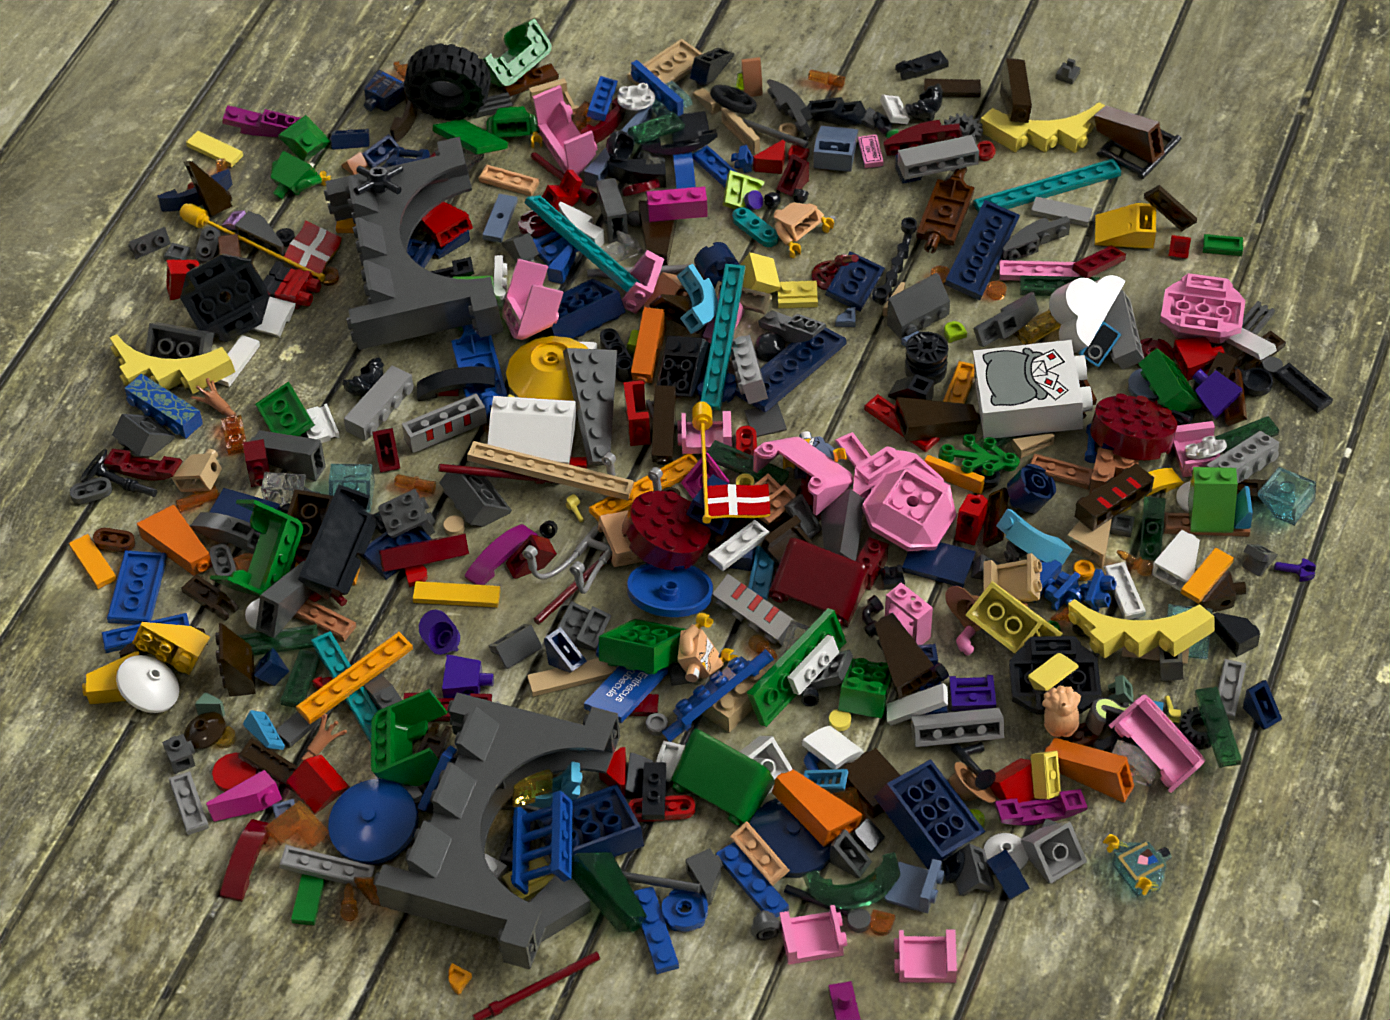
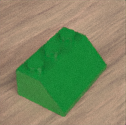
(1168, 382)

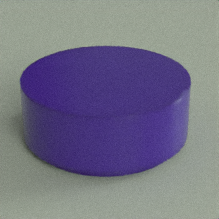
(753, 200)

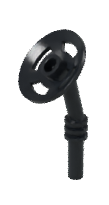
(97, 468)

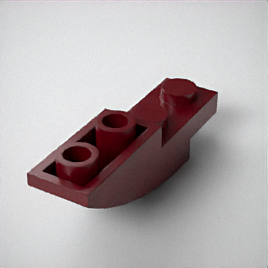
(921, 134)

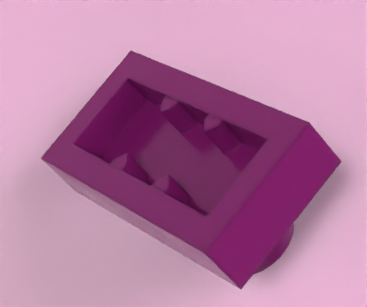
(844, 1001)

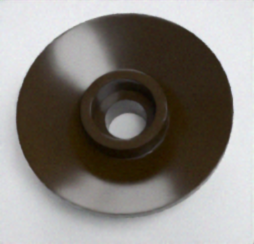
(205, 730)

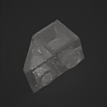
(281, 486)

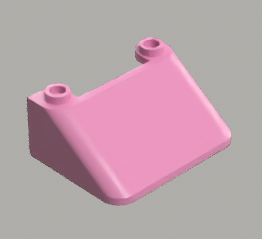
(827, 479)

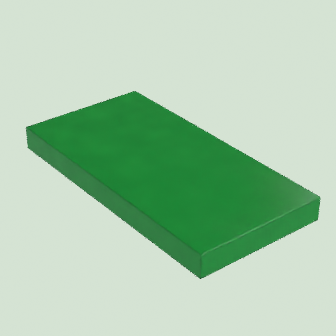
(471, 136)

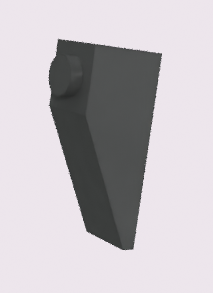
(257, 230)
(382, 692)

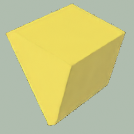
(760, 273)

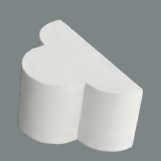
(1083, 307)

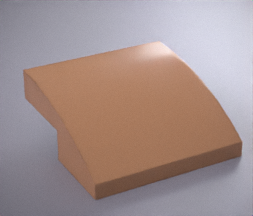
(778, 497)

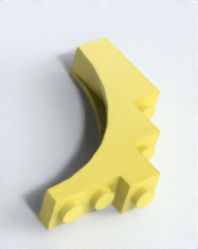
(1042, 134)
(172, 372)
(1141, 636)

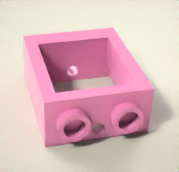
(913, 614)

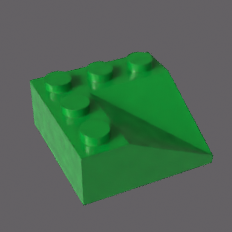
(640, 646)

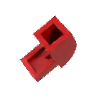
(565, 191)

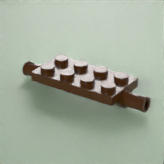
(945, 211)

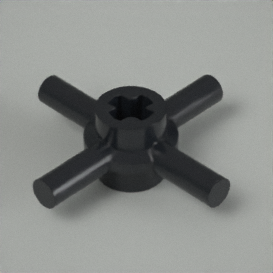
(378, 179)

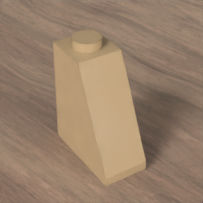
(1088, 543)

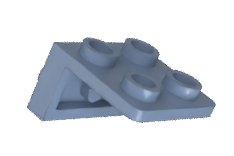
(916, 886)

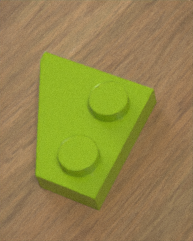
(736, 188)

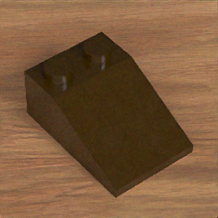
(310, 510)

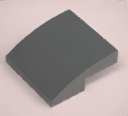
(584, 625)

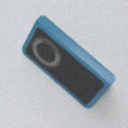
(1101, 344)

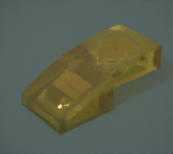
(531, 786)

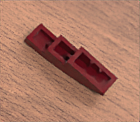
(423, 552)

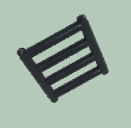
(1142, 172)

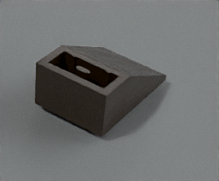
(235, 662)

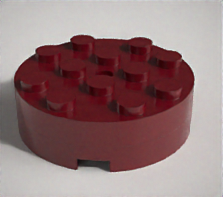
(1133, 427)
(663, 532)

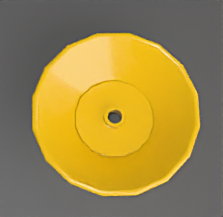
(540, 369)

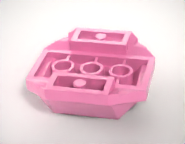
(1203, 308)
(885, 460)
(908, 526)

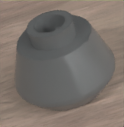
(765, 926)

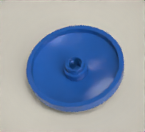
(670, 592)
(373, 821)

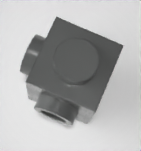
(179, 753)

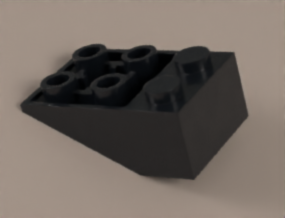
(684, 364)

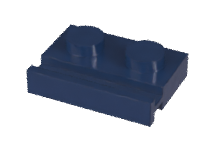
(420, 251)

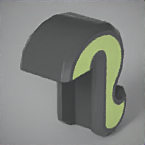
(1103, 712)

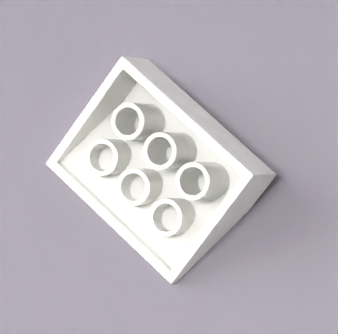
(533, 426)

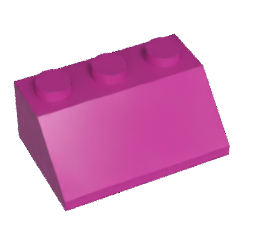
(676, 204)

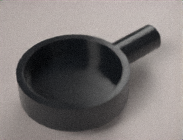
(1256, 381)

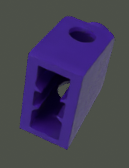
(1215, 392)
(464, 676)

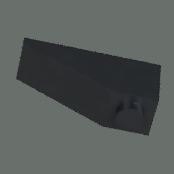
(710, 65)

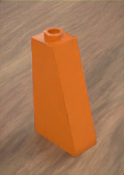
(648, 345)
(173, 535)
(1094, 768)
(815, 807)

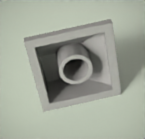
(1054, 850)

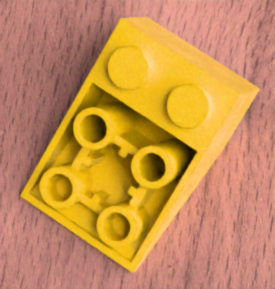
(1127, 226)
(172, 644)

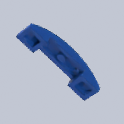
(684, 170)

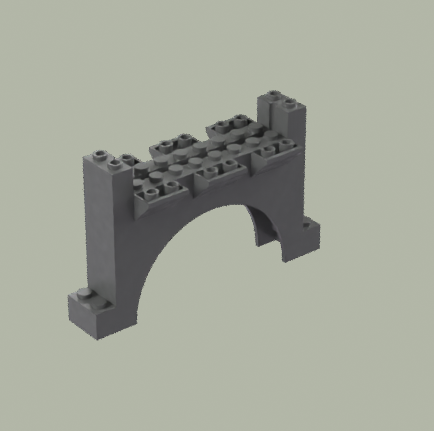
(403, 295)
(447, 861)

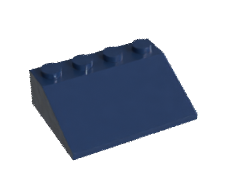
(585, 309)
(929, 813)
(601, 824)

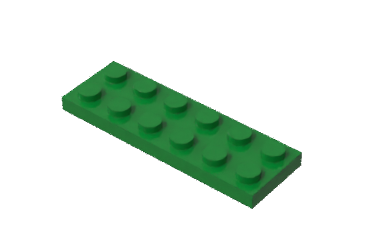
(773, 690)

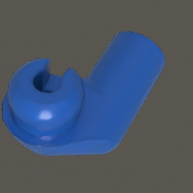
(811, 761)

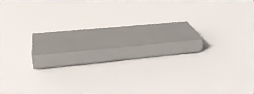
(323, 865)

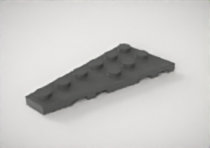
(593, 389)

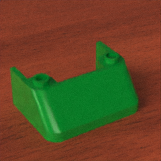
(273, 552)
(392, 739)

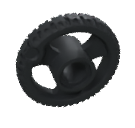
(733, 99)

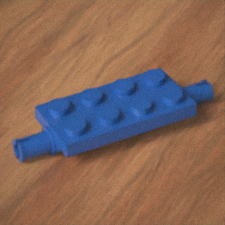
(479, 352)
(706, 695)

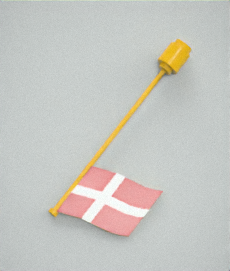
(307, 251)
(727, 499)

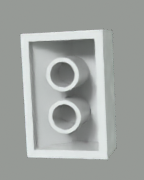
(768, 753)

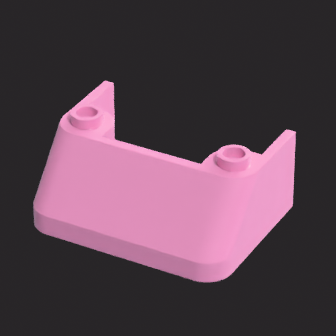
(559, 133)
(528, 304)
(1159, 740)

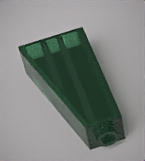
(608, 889)

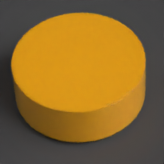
(1085, 569)

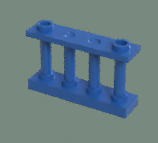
(559, 848)

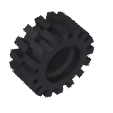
(1195, 737)

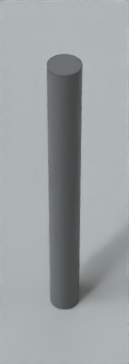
(776, 134)
(662, 882)

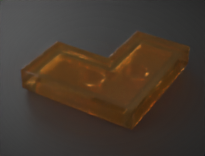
(297, 820)

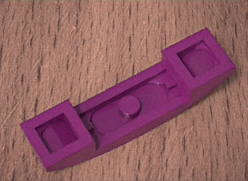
(496, 553)
(1035, 812)

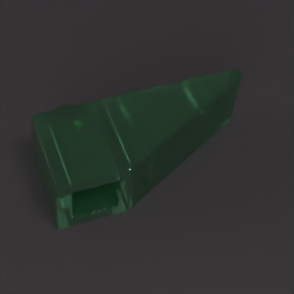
(1152, 528)

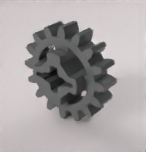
(967, 125)

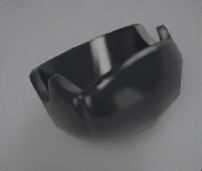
(620, 145)
(768, 346)

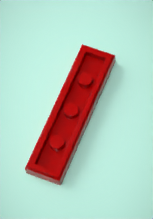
(884, 412)

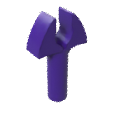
(1298, 569)

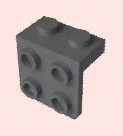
(406, 514)

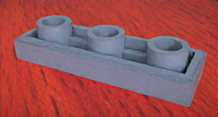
(500, 218)

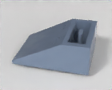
(835, 148)

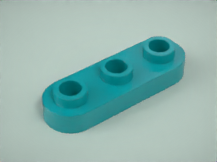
(755, 227)

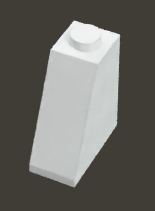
(1177, 561)

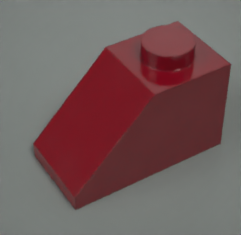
(519, 565)

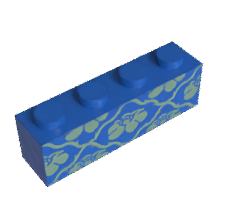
(163, 406)

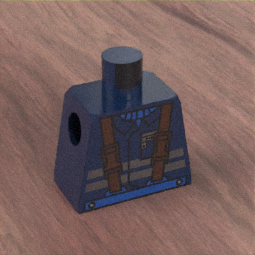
(383, 92)

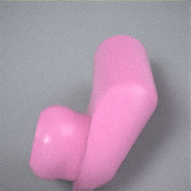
(963, 640)

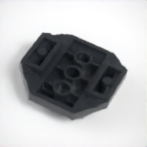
(222, 316)
(1037, 651)

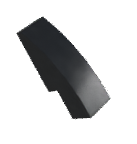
(837, 111)
(636, 171)

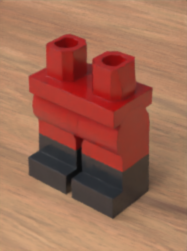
(291, 284)

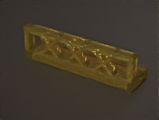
(1037, 328)

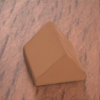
(355, 161)

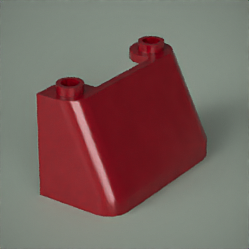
(819, 579)

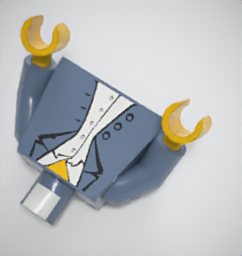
(818, 443)

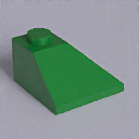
(304, 138)

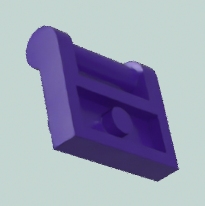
(972, 697)

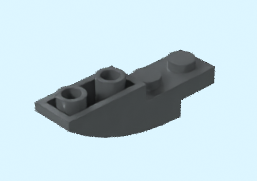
(791, 105)
(1029, 238)
(1008, 321)
(791, 329)
(226, 530)

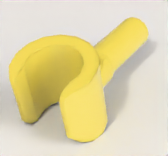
(572, 502)
(1173, 714)

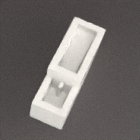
(583, 222)

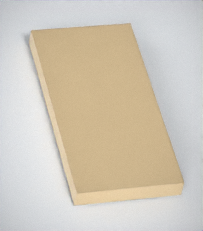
(672, 62)

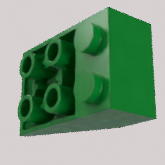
(865, 688)

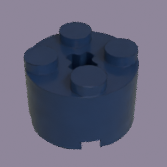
(712, 260)
(1030, 488)

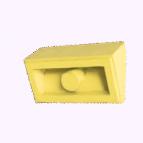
(1052, 672)
(1045, 775)

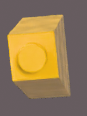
(102, 684)

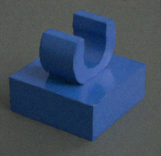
(743, 159)

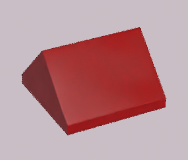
(1015, 782)
(317, 783)

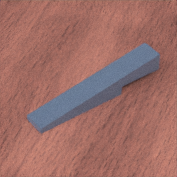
(599, 167)

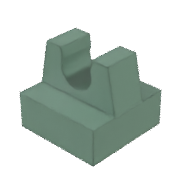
(1123, 690)

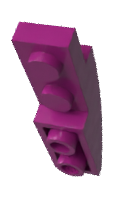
(257, 124)

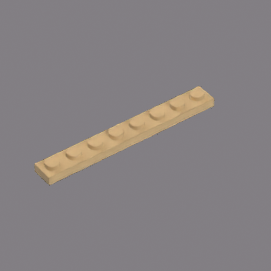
(550, 470)

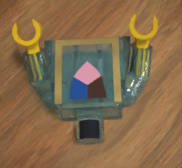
(1139, 864)

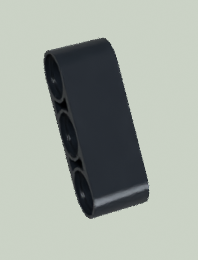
(611, 341)

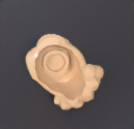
(1061, 711)

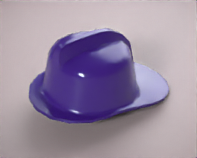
(439, 632)

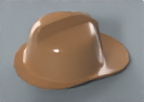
(960, 603)
(964, 785)

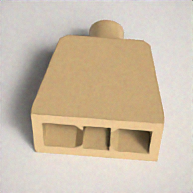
(198, 472)

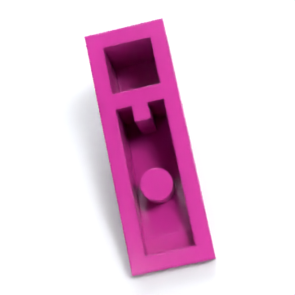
(245, 798)

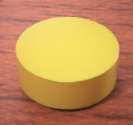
(840, 720)

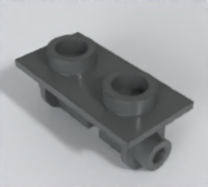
(149, 242)

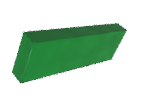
(307, 900)

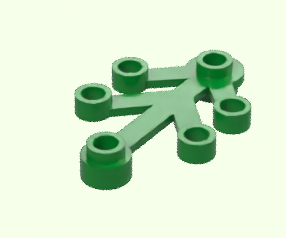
(980, 457)

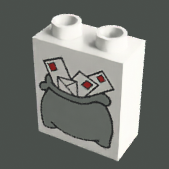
(1031, 389)

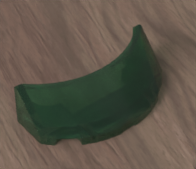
(858, 893)

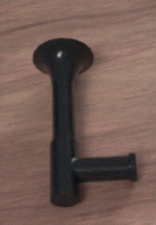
(984, 778)

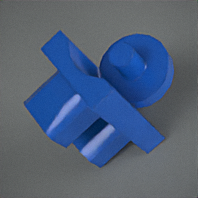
(1095, 590)
(1067, 592)

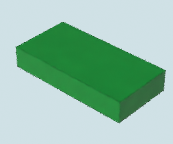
(1223, 245)

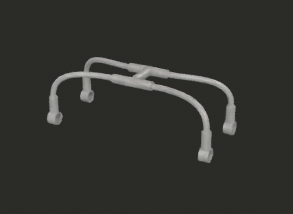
(577, 567)

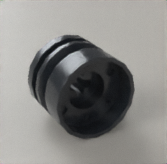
(927, 356)

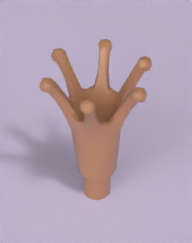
(214, 399)
(322, 738)

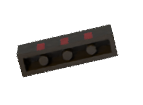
(1114, 497)

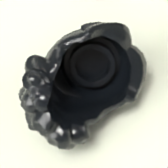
(928, 105)
(369, 376)

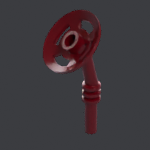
(831, 269)

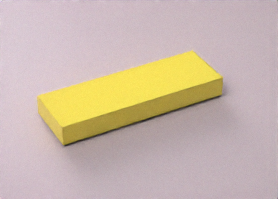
(214, 148)

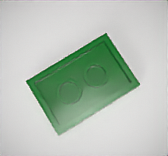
(285, 412)

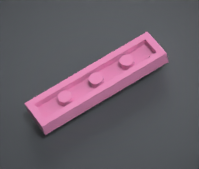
(1013, 269)

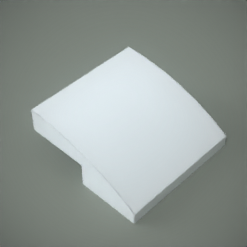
(275, 317)
(831, 747)

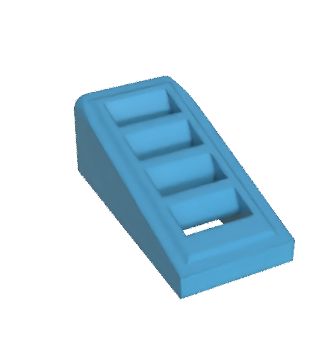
(263, 729)
(826, 775)

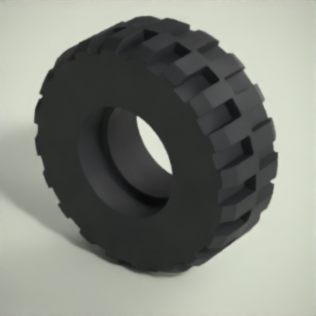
(448, 63)

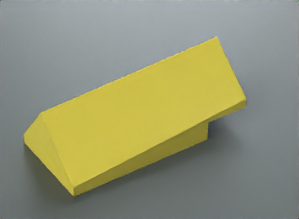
(1008, 618)

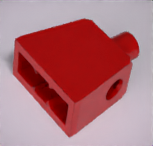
(176, 274)
(1194, 355)
(972, 509)

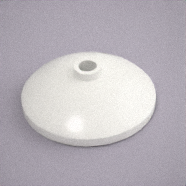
(147, 684)

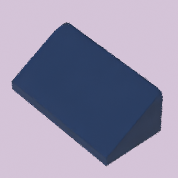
(350, 138)
(380, 151)

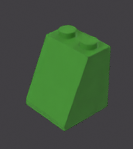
(1212, 499)

